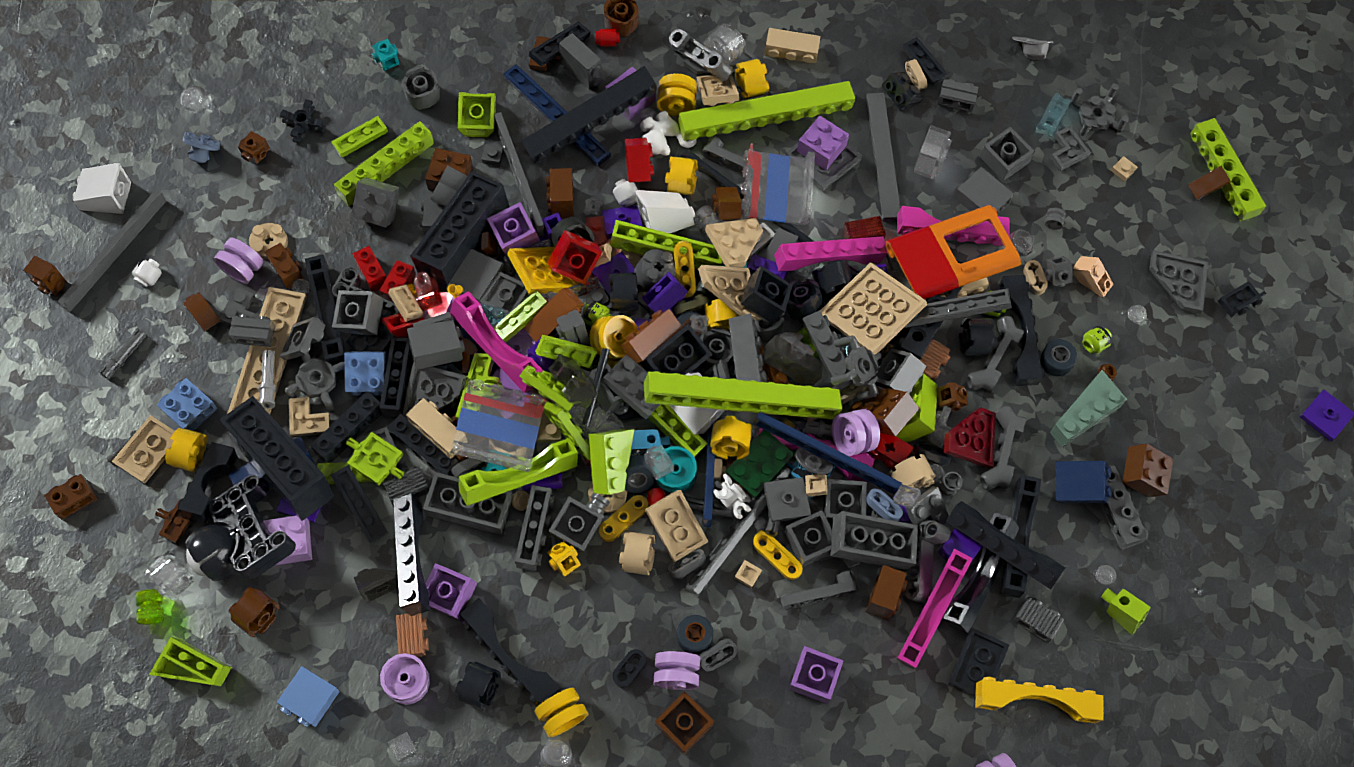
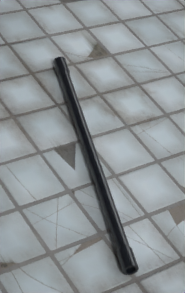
(722, 180)

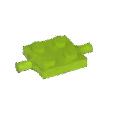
(375, 458)

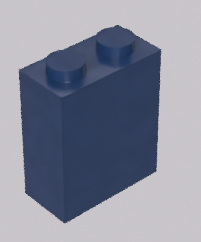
(1082, 481)

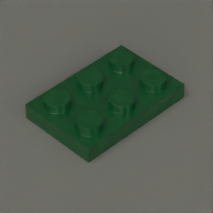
(762, 463)

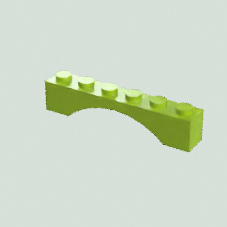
(486, 484)

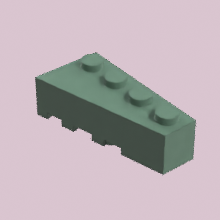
(1091, 407)

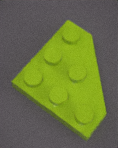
(547, 386)
(561, 419)

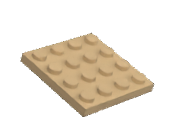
(873, 308)

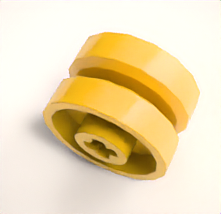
(676, 94)
(610, 333)
(561, 712)

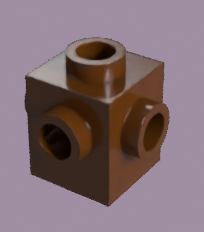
(253, 147)
(952, 396)

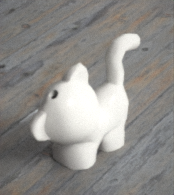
(658, 129)

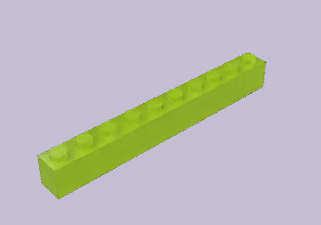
(766, 110)
(741, 395)

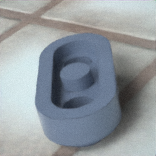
(884, 505)

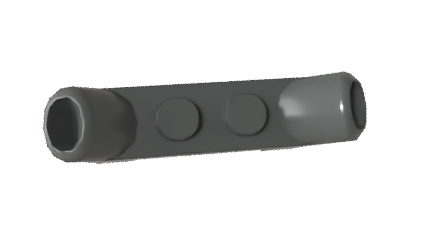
(701, 55)
(988, 377)
(1002, 473)

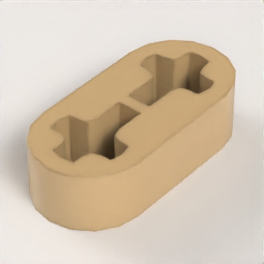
(916, 74)
(1038, 276)

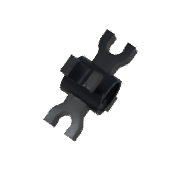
(302, 115)

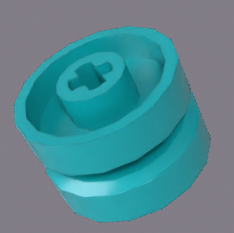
(686, 471)

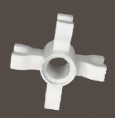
(732, 496)

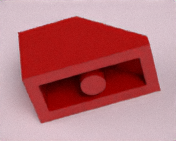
(398, 326)

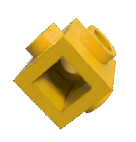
(563, 558)

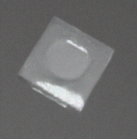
(907, 496)
(402, 746)

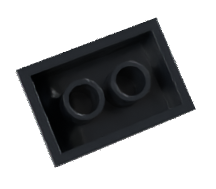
(678, 354)

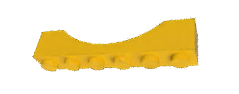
(1080, 706)

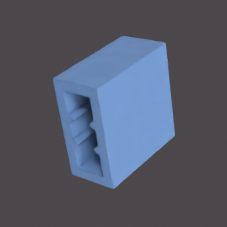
(365, 372)
(187, 405)
(307, 697)

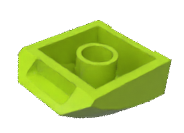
(476, 114)

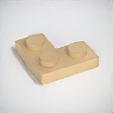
(304, 423)

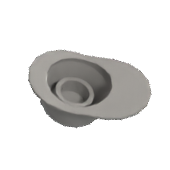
(1034, 48)

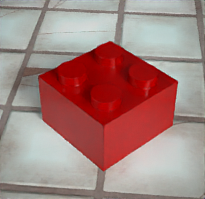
(637, 159)
(574, 257)

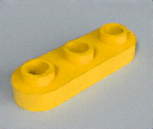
(685, 259)
(620, 526)
(774, 547)

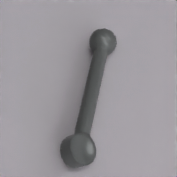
(111, 457)

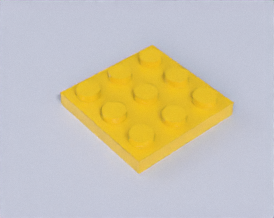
(535, 272)

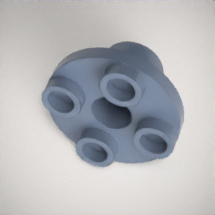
(200, 146)

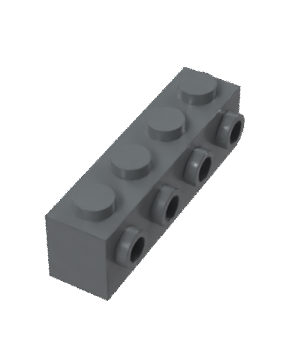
(823, 341)
(746, 348)
(1122, 514)
(534, 527)

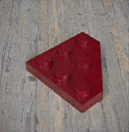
(973, 438)

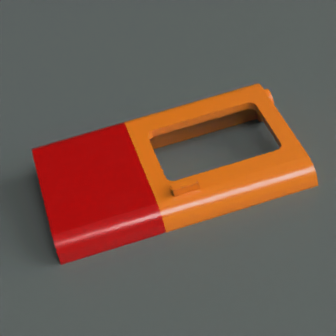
(931, 264)

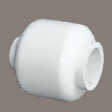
(625, 192)
(146, 272)

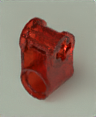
(427, 291)

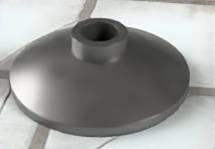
(812, 462)

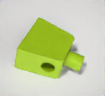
(1126, 609)

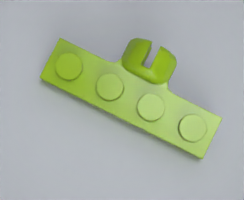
(480, 369)

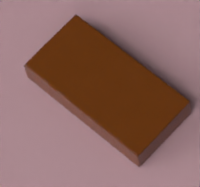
(1209, 183)

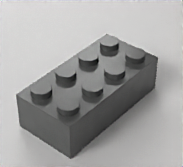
(447, 504)
(874, 540)

